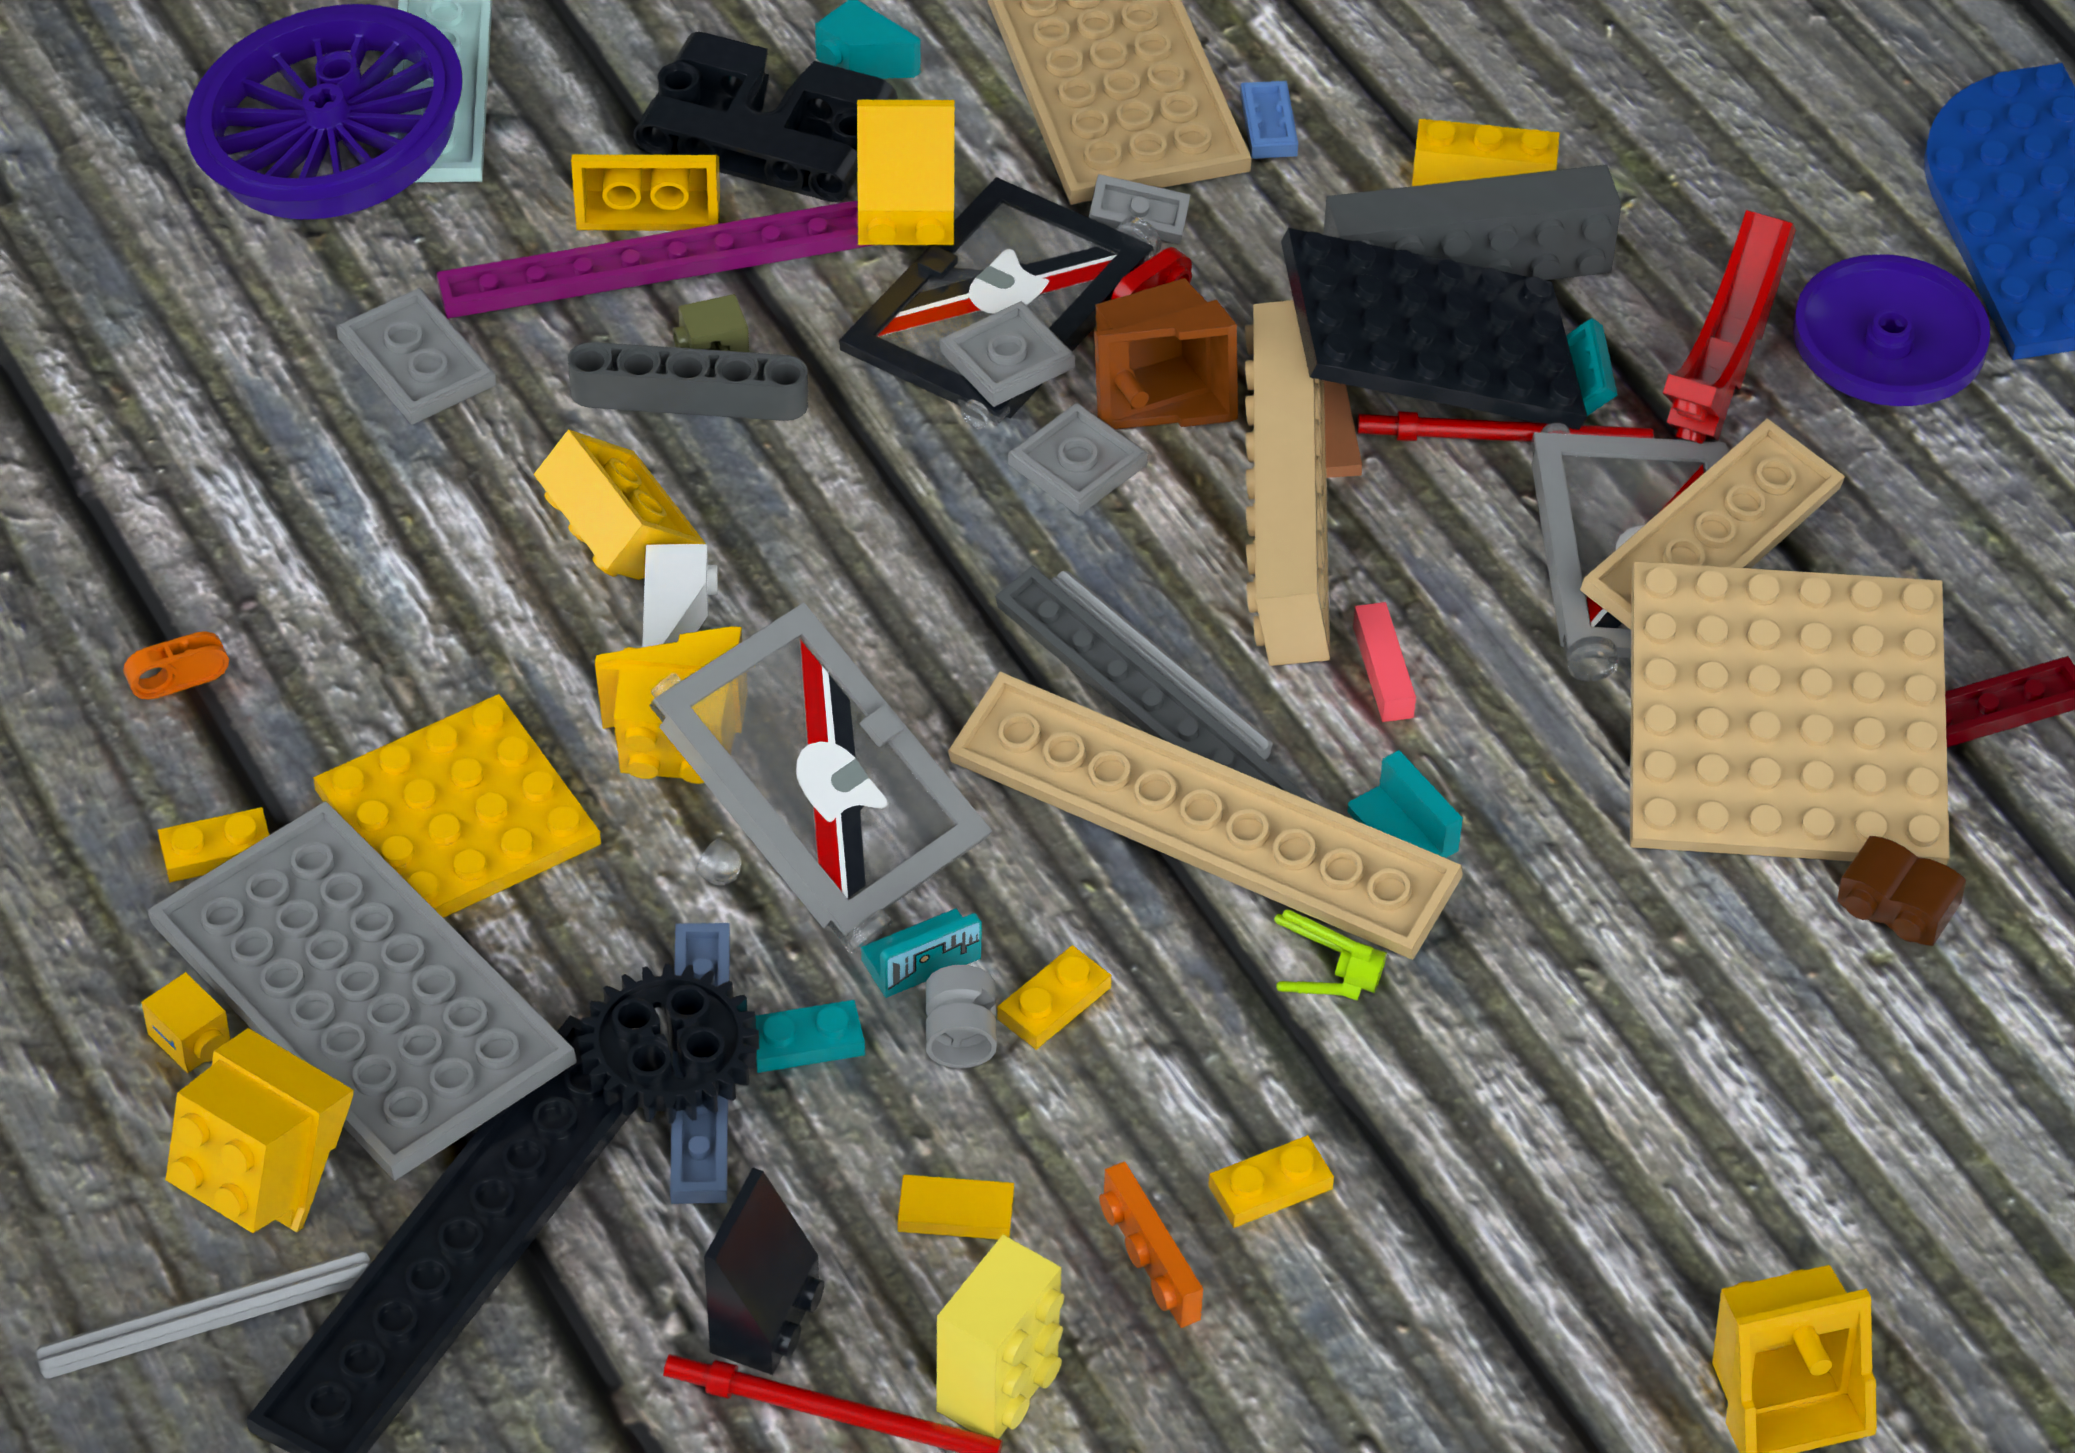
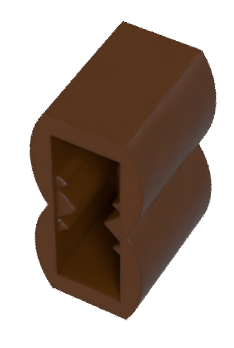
(1901, 890)

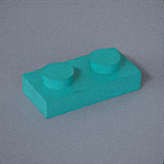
(809, 1036)

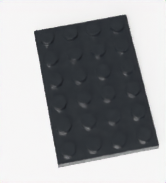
(1432, 329)

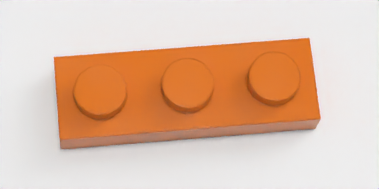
(1151, 1245)

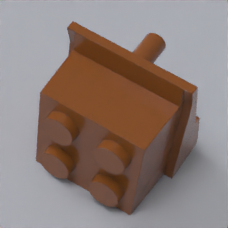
(1165, 359)

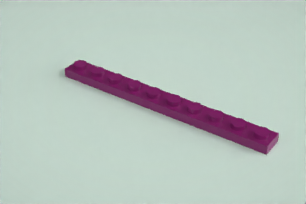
(649, 259)

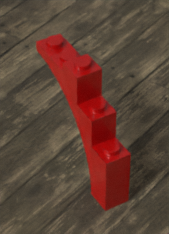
(1737, 318)

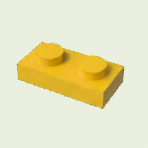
(205, 844)
(1054, 997)
(1271, 1181)

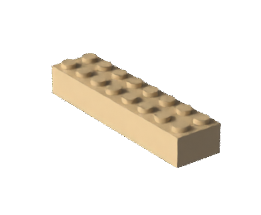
(1288, 492)

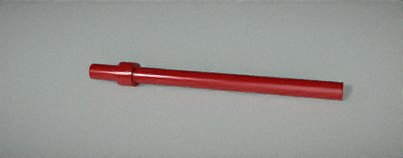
(1409, 426)
(724, 1380)

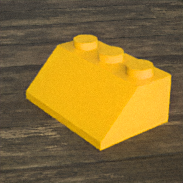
(1476, 151)
(645, 191)
(611, 503)

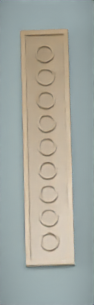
(1207, 815)

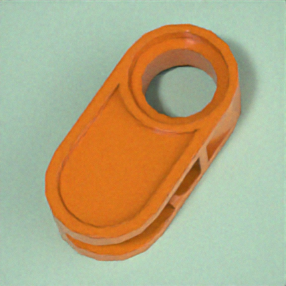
(183, 662)

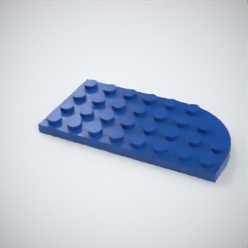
(2007, 194)

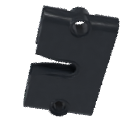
(714, 106)

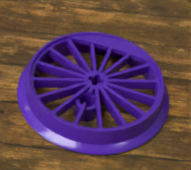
(337, 109)

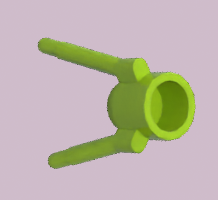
(1357, 964)

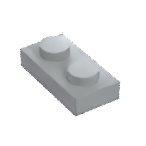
(1161, 208)

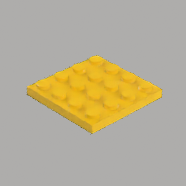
(462, 806)

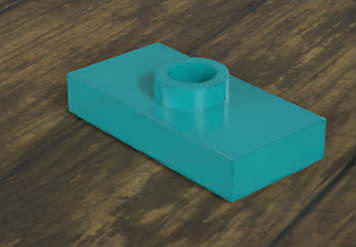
(1592, 364)

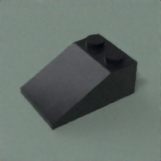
(759, 1279)

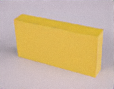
(955, 1207)

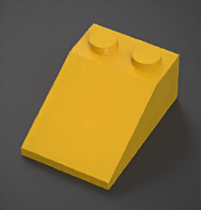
(905, 172)

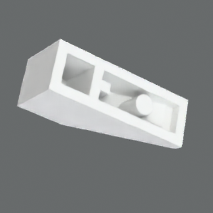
(676, 591)

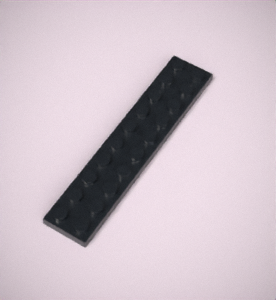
(439, 1267)

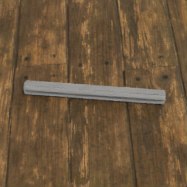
(1165, 664)
(201, 1315)

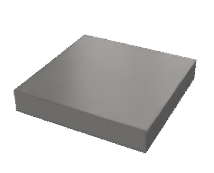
(1007, 353)
(1077, 459)

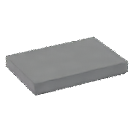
(416, 356)

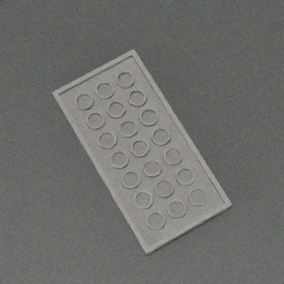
(364, 983)

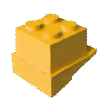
(625, 696)
(256, 1133)
(1795, 1362)

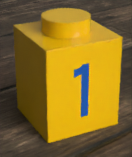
(186, 1022)

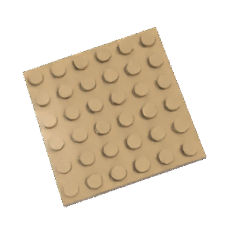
(1786, 712)

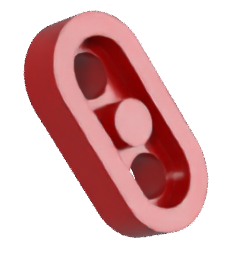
(1159, 270)

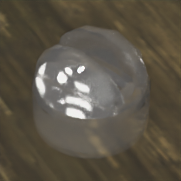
(719, 863)

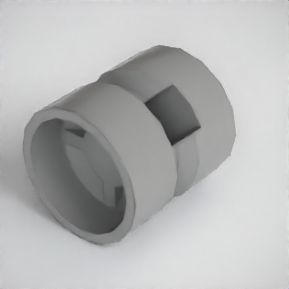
(960, 1016)

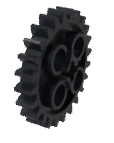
(699, 1023)

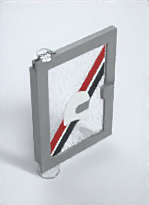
(1589, 504)
(819, 773)

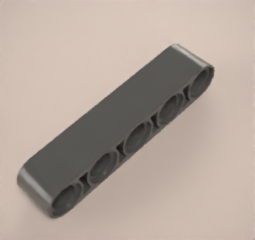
(688, 381)

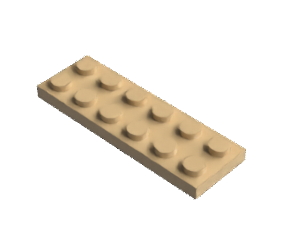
(1725, 516)

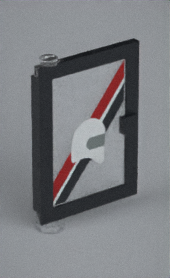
(1003, 253)

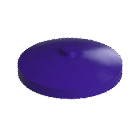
(1891, 330)

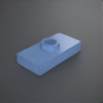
(1269, 119)

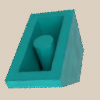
(867, 43)

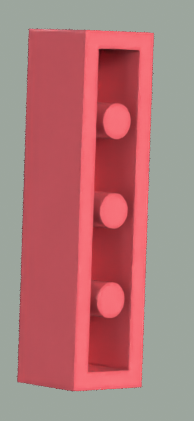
(1384, 662)

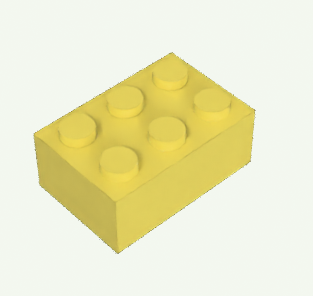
(999, 1339)

